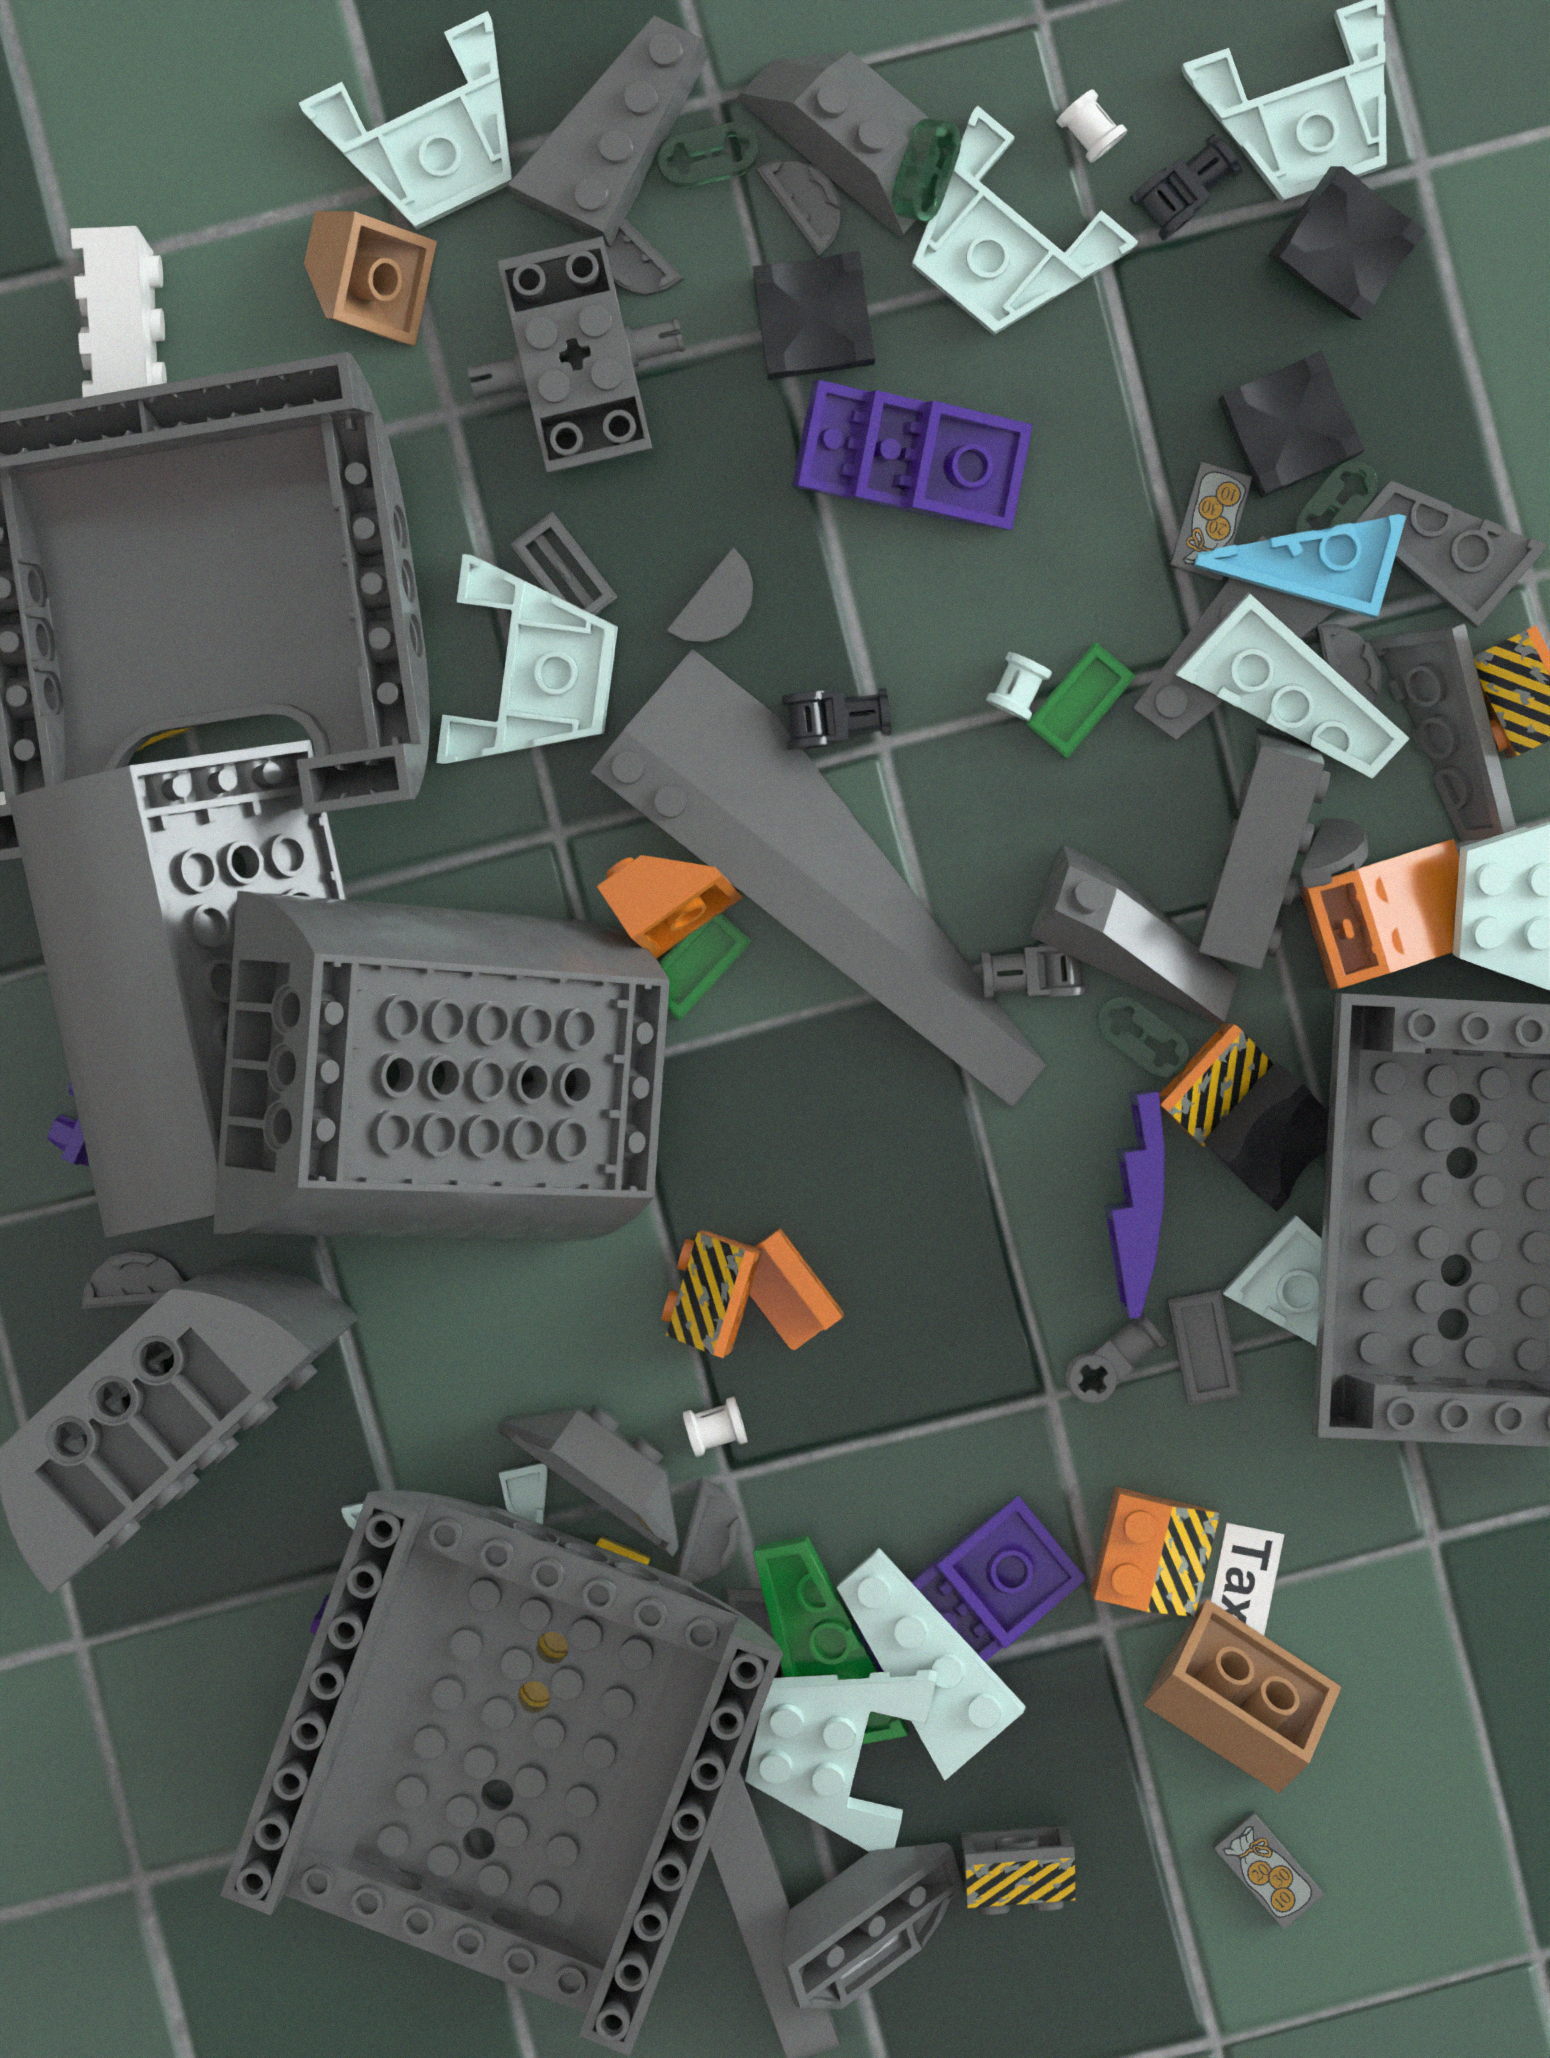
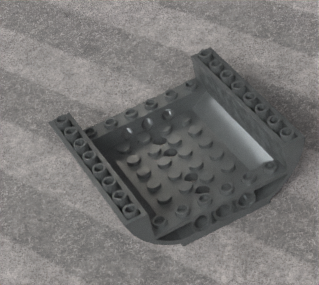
(422, 1705)

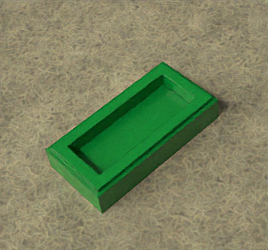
(1080, 700)
(700, 961)

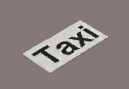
(1247, 1574)

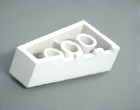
(120, 309)

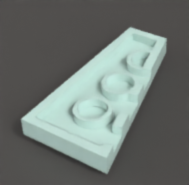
(1281, 680)
(1284, 1280)
(911, 1635)

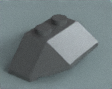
(841, 122)
(603, 1465)
(867, 1923)

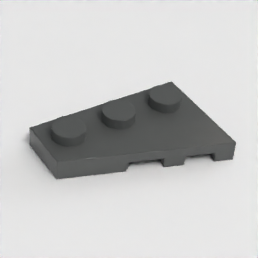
(1453, 553)

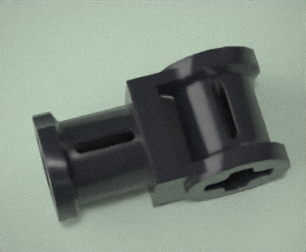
(1179, 192)
(831, 717)

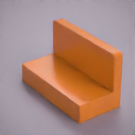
(791, 1292)

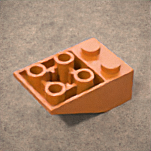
(1385, 914)

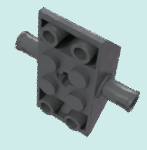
(564, 303)

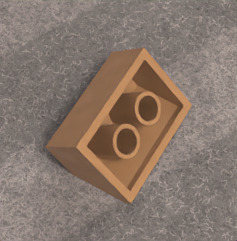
(1243, 1697)

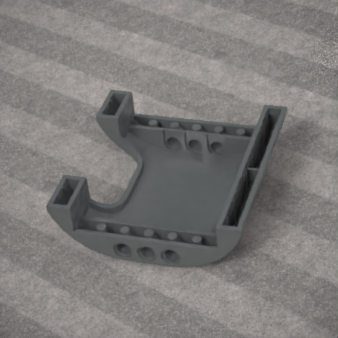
(207, 567)

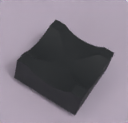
(1346, 242)
(814, 315)
(1291, 424)
(1272, 1135)

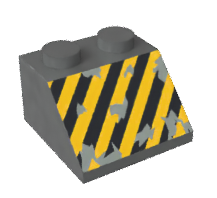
(1018, 1869)

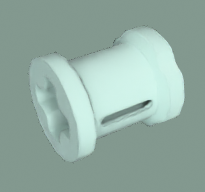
(1018, 686)

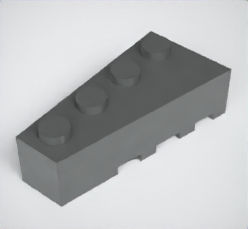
(612, 137)
(1263, 849)

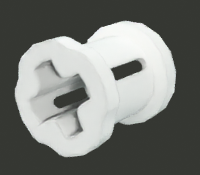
(1091, 126)
(715, 1427)

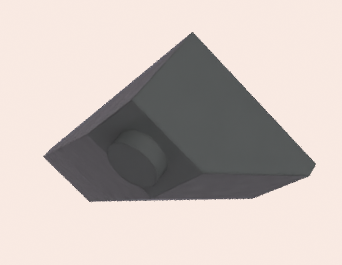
(1118, 930)

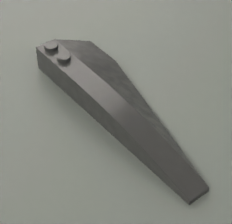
(725, 787)

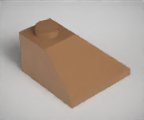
(369, 273)

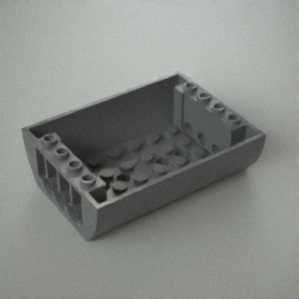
(139, 951)
(349, 986)
(1401, 1213)
(98, 1467)

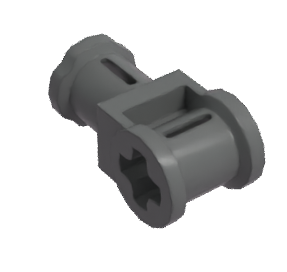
(1039, 974)
(1116, 1357)

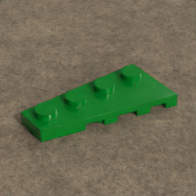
(814, 1624)

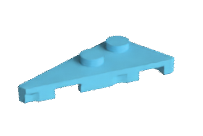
(1328, 566)

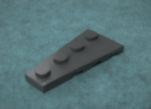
(1444, 696)
(1177, 704)

